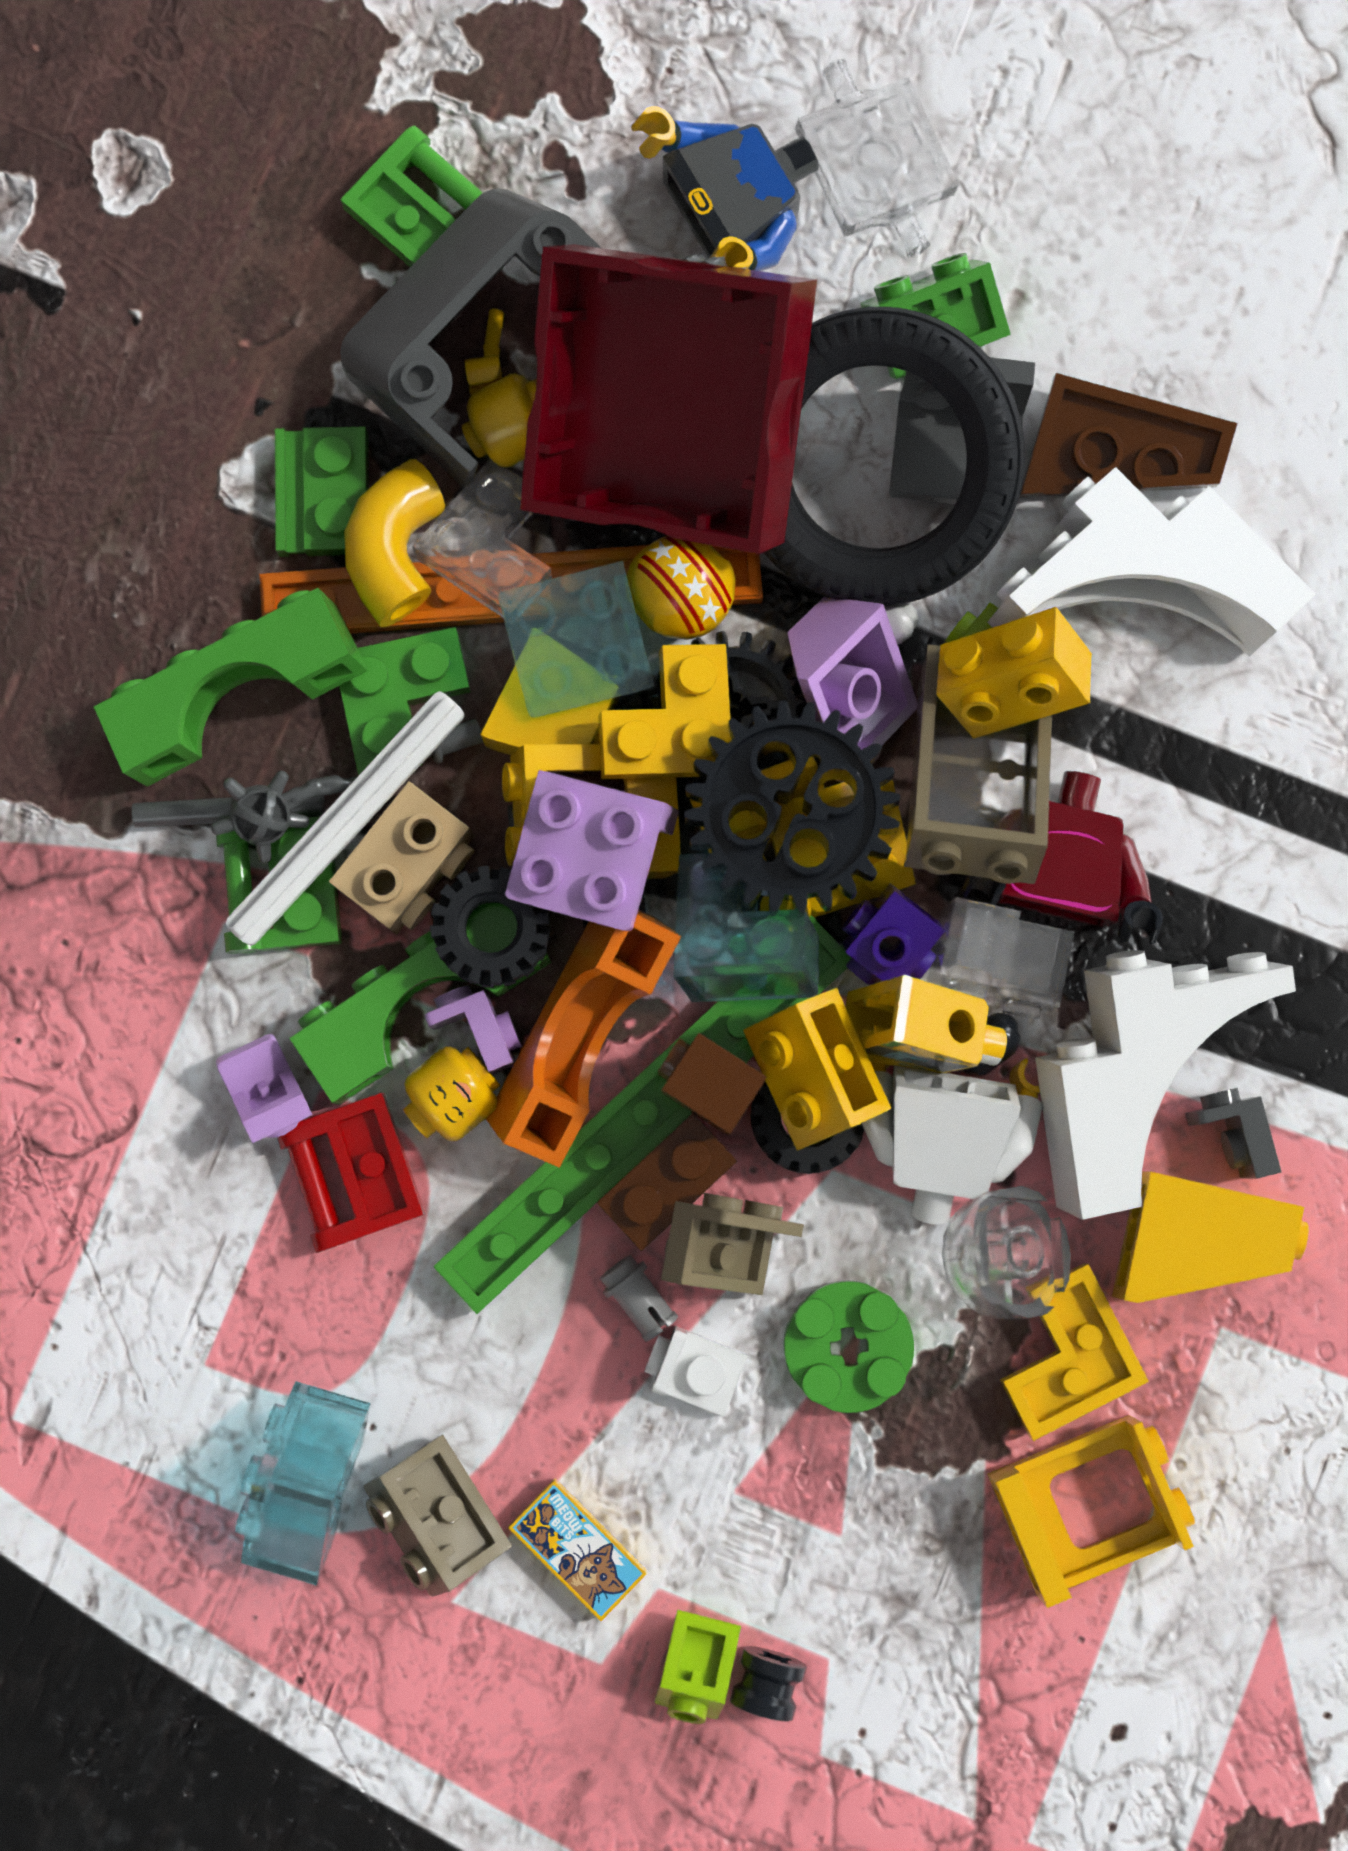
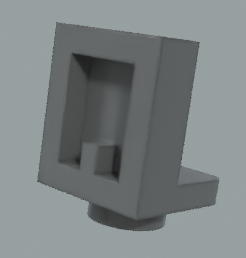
(1248, 1135)

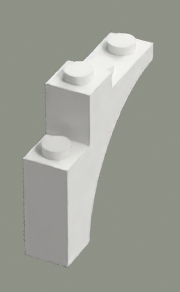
(1186, 560)
(1108, 1088)

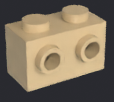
(405, 859)

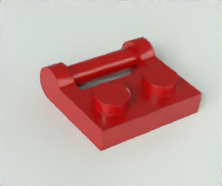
(370, 1166)

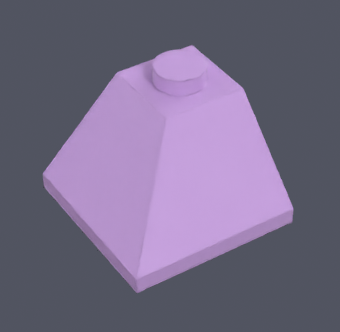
(852, 665)

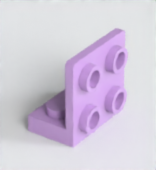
(587, 850)

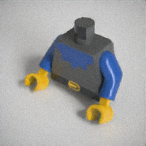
(730, 185)

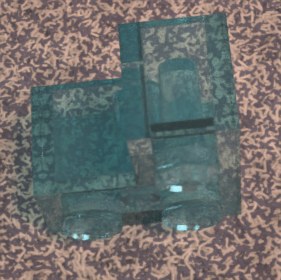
(736, 949)
(300, 1482)

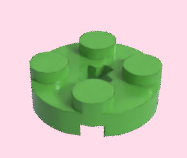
(824, 1375)

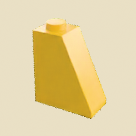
(1203, 1238)

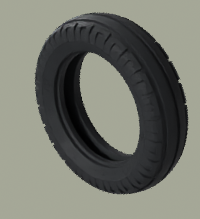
(993, 463)

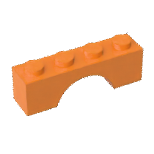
(551, 1078)

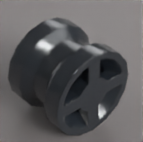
(768, 1683)

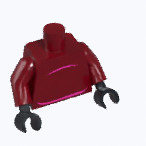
(1087, 868)

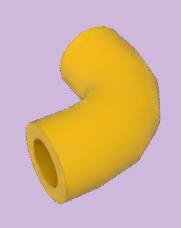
(379, 538)

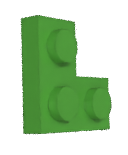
(399, 676)

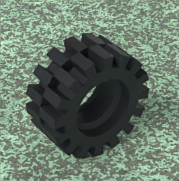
(461, 956)

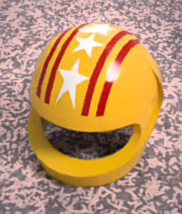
(681, 587)

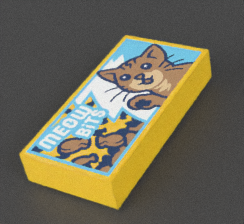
(578, 1549)

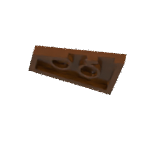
(1098, 428)

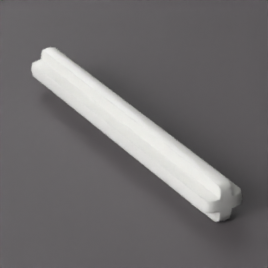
(344, 818)

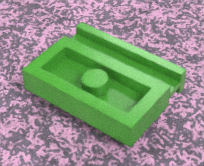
(317, 487)

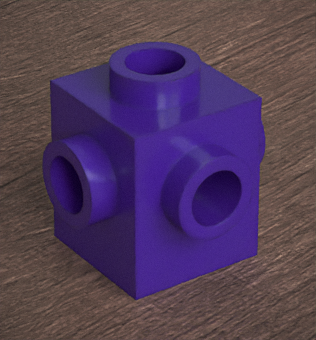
(890, 916)

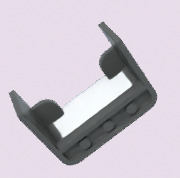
(389, 346)

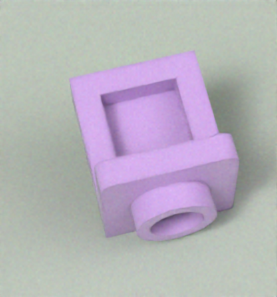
(492, 1032)
(263, 1088)

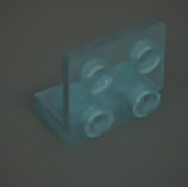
(575, 639)

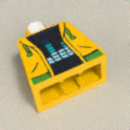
(924, 1026)

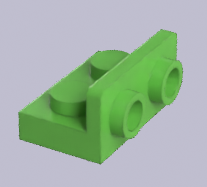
(957, 293)

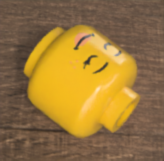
(450, 1093)

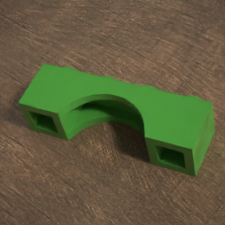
(161, 720)
(352, 1042)

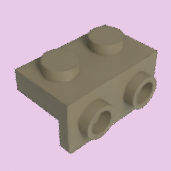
(721, 1245)

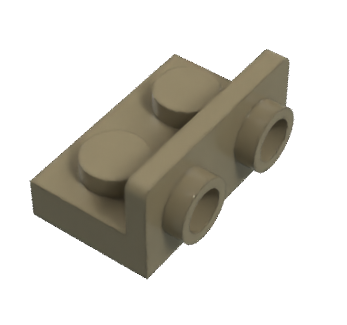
(435, 1518)

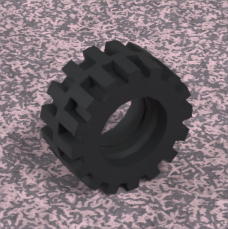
(780, 1148)

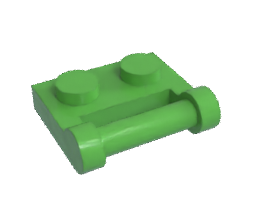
(400, 210)
(306, 923)

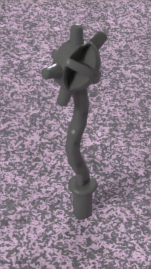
(263, 813)

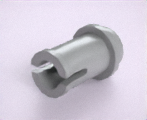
(637, 1296)

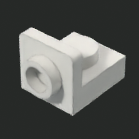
(695, 1370)

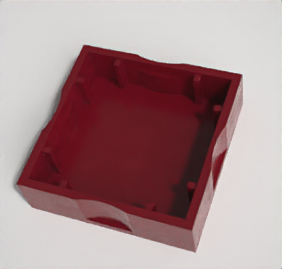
(667, 395)

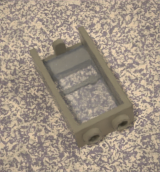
(978, 800)

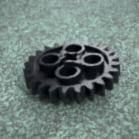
(845, 832)

